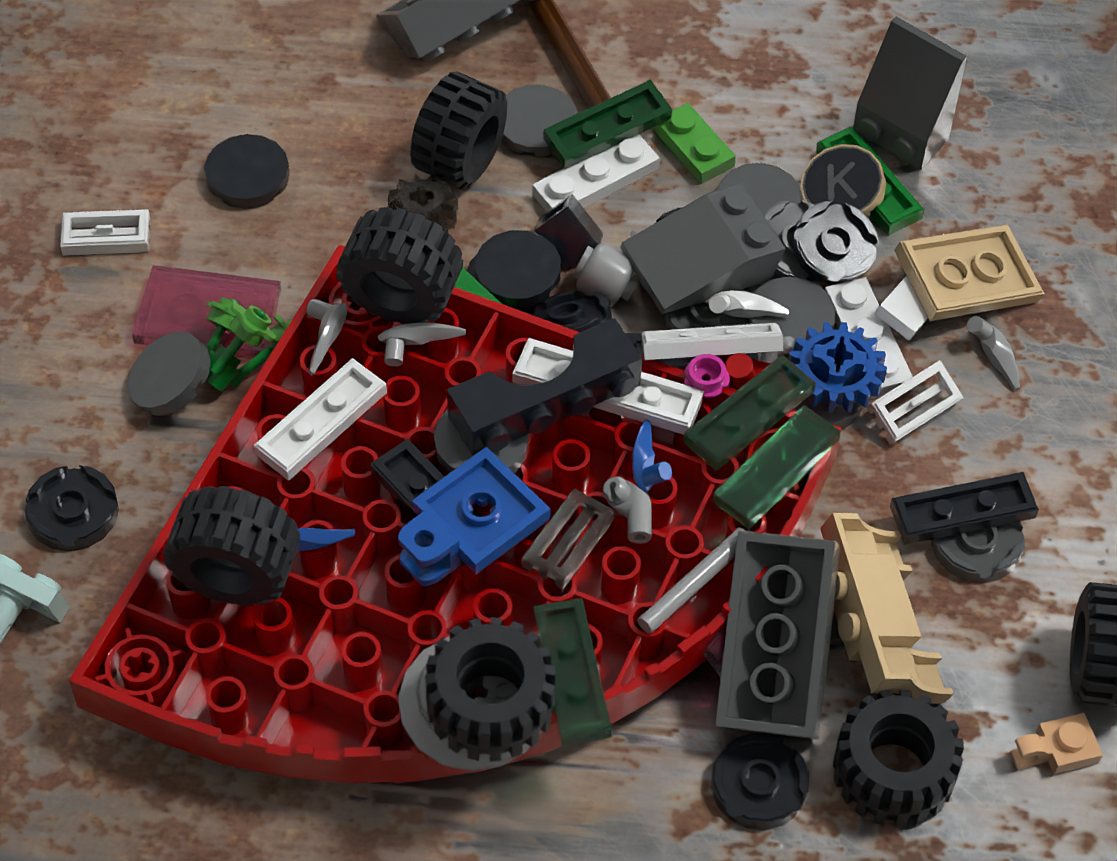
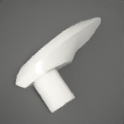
(745, 305)

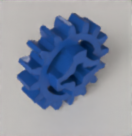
(859, 365)

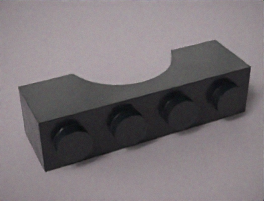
(497, 412)

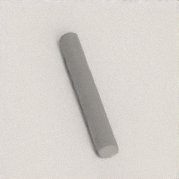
(689, 584)

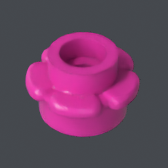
(707, 367)

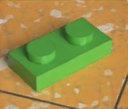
(695, 144)

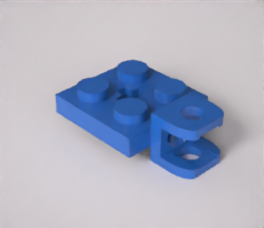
(451, 532)

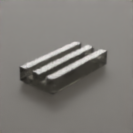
(549, 567)

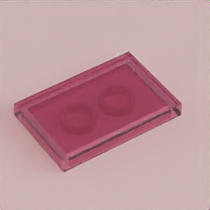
(178, 300)

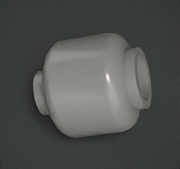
(605, 272)

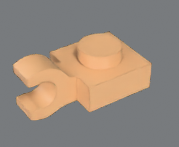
(1061, 742)

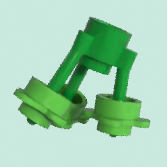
(250, 327)

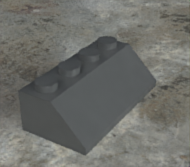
(426, 25)
(778, 635)

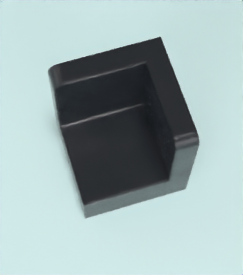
(569, 230)

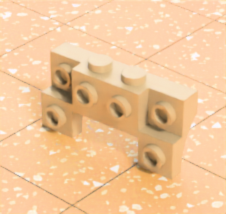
(876, 610)

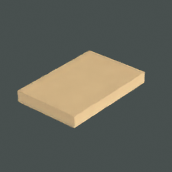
(968, 272)

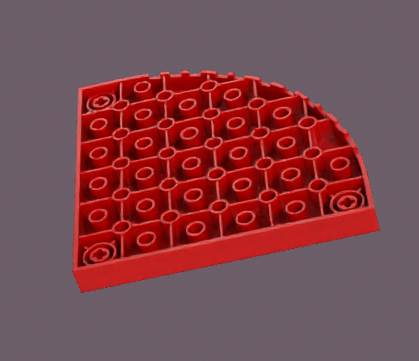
(320, 670)

